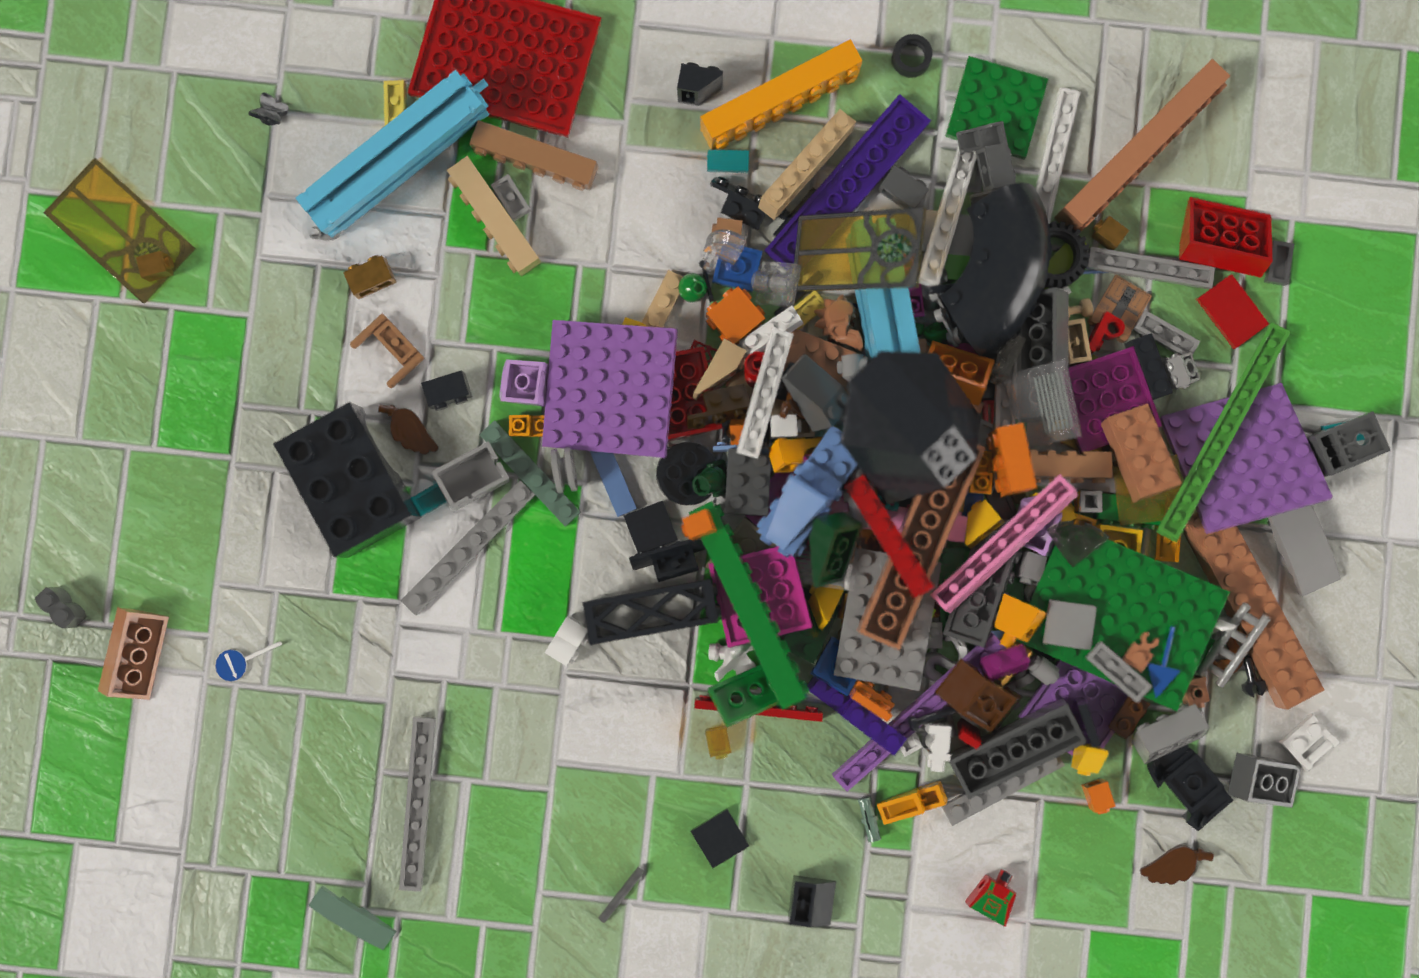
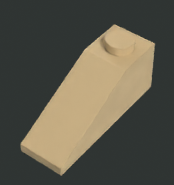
(723, 366)

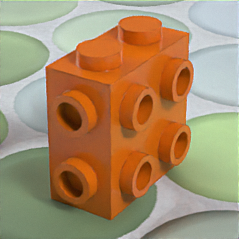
(734, 315)

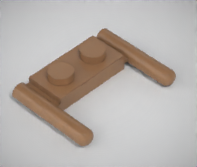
(396, 344)

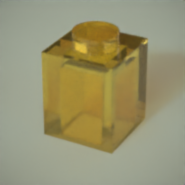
(718, 742)

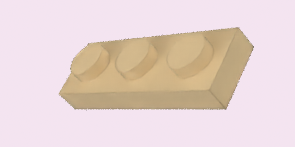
(663, 301)

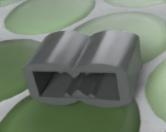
(60, 607)

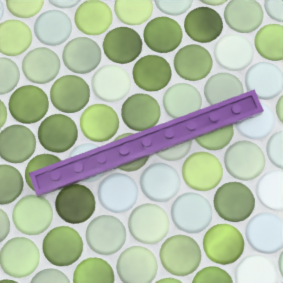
(872, 753)

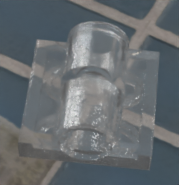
(776, 283)

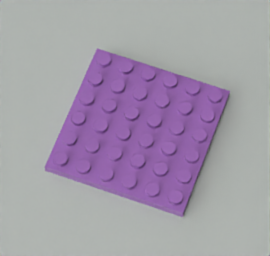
(609, 388)
(1264, 468)

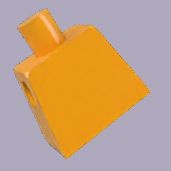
(1017, 620)

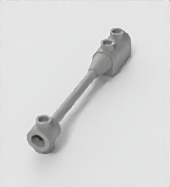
(848, 368)

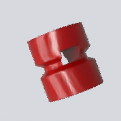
(752, 367)

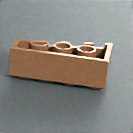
(1071, 466)

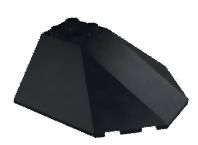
(909, 424)

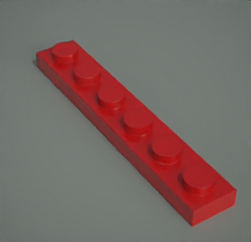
(889, 536)
(809, 713)

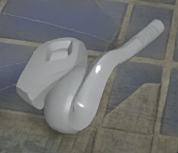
(931, 674)

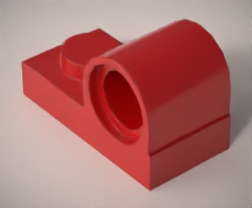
(1101, 331)

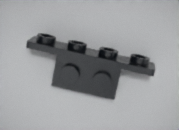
(742, 204)
(670, 560)

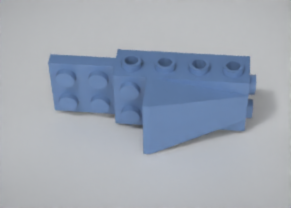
(808, 495)

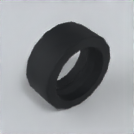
(916, 40)

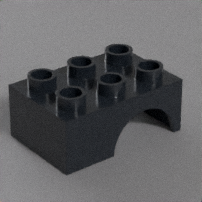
(346, 481)

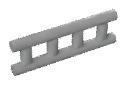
(1247, 643)

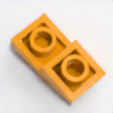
(526, 425)
(983, 477)

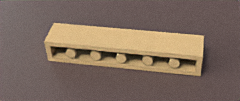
(806, 164)
(494, 216)

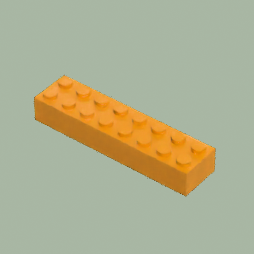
(781, 95)

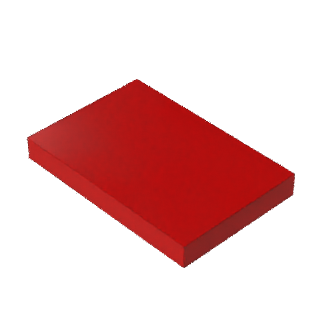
(1232, 311)

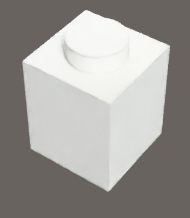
(784, 427)

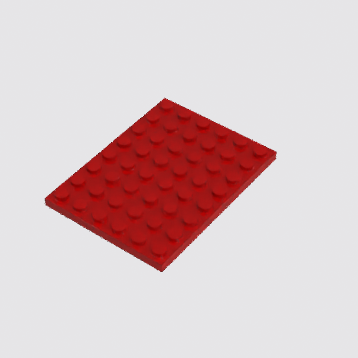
(522, 48)

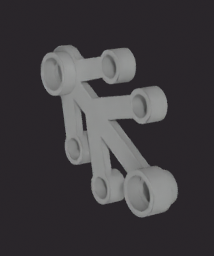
(954, 335)

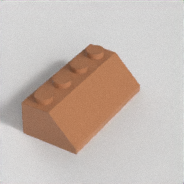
(133, 654)

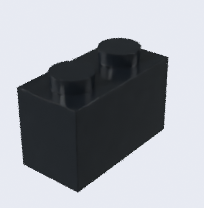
(447, 390)

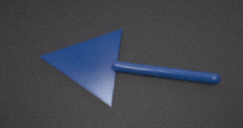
(1162, 675)

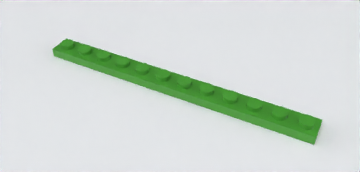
(1223, 432)

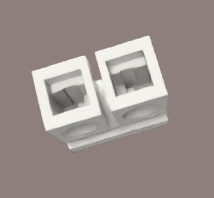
(937, 744)

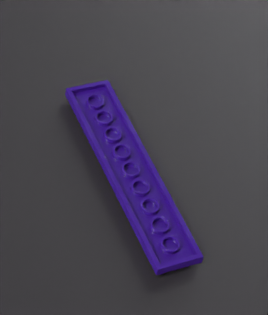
(857, 172)

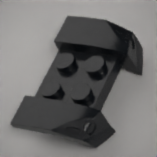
(1191, 784)

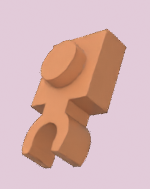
(1138, 655)

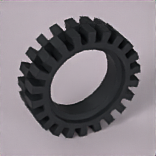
(1080, 255)

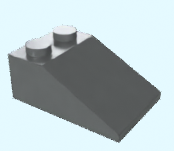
(815, 393)
(1264, 780)

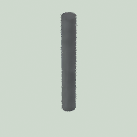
(621, 894)

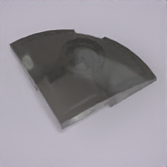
(1076, 541)

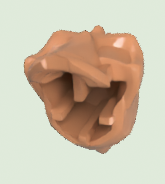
(838, 322)

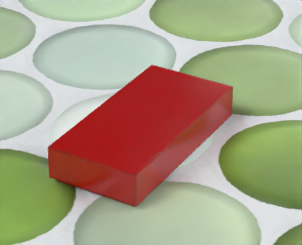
(969, 733)

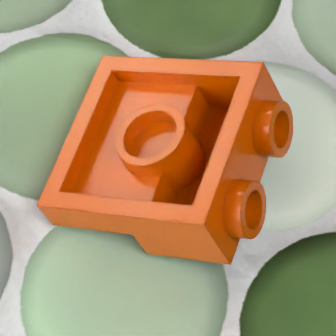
(875, 701)

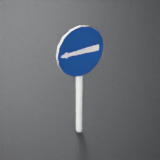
(232, 664)

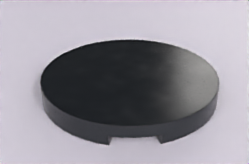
(679, 469)

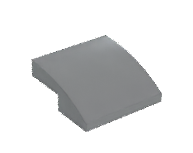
(1069, 624)

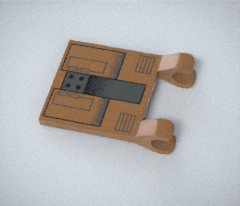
(1122, 301)

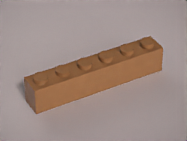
(533, 155)

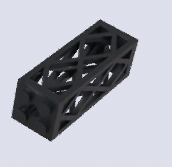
(594, 622)

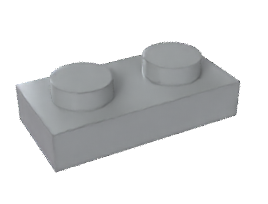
(511, 197)

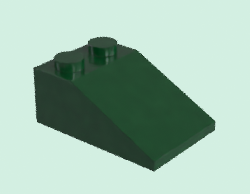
(832, 547)
(809, 642)

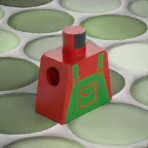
(993, 897)

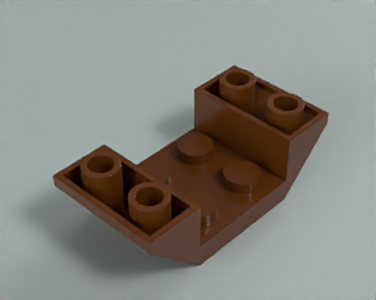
(977, 696)

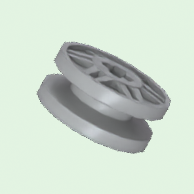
(564, 470)

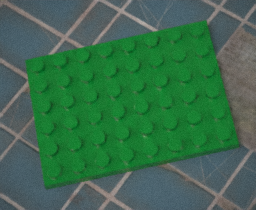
(1132, 598)

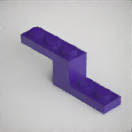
(858, 716)

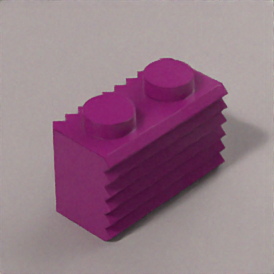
(1004, 662)

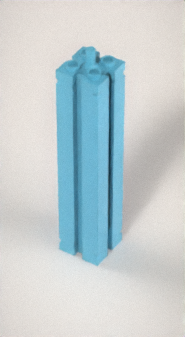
(394, 153)
(886, 320)

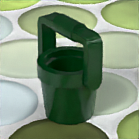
(712, 479)

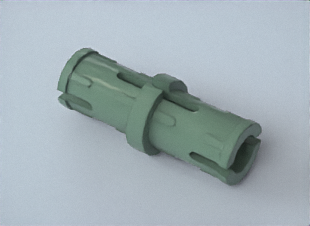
(869, 819)

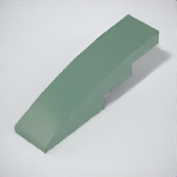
(352, 918)

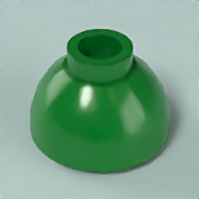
(692, 287)
(936, 332)

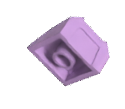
(524, 382)
(1041, 541)

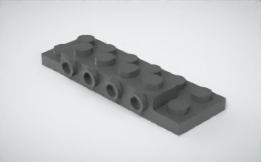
(978, 613)

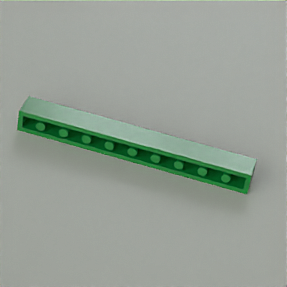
(752, 611)

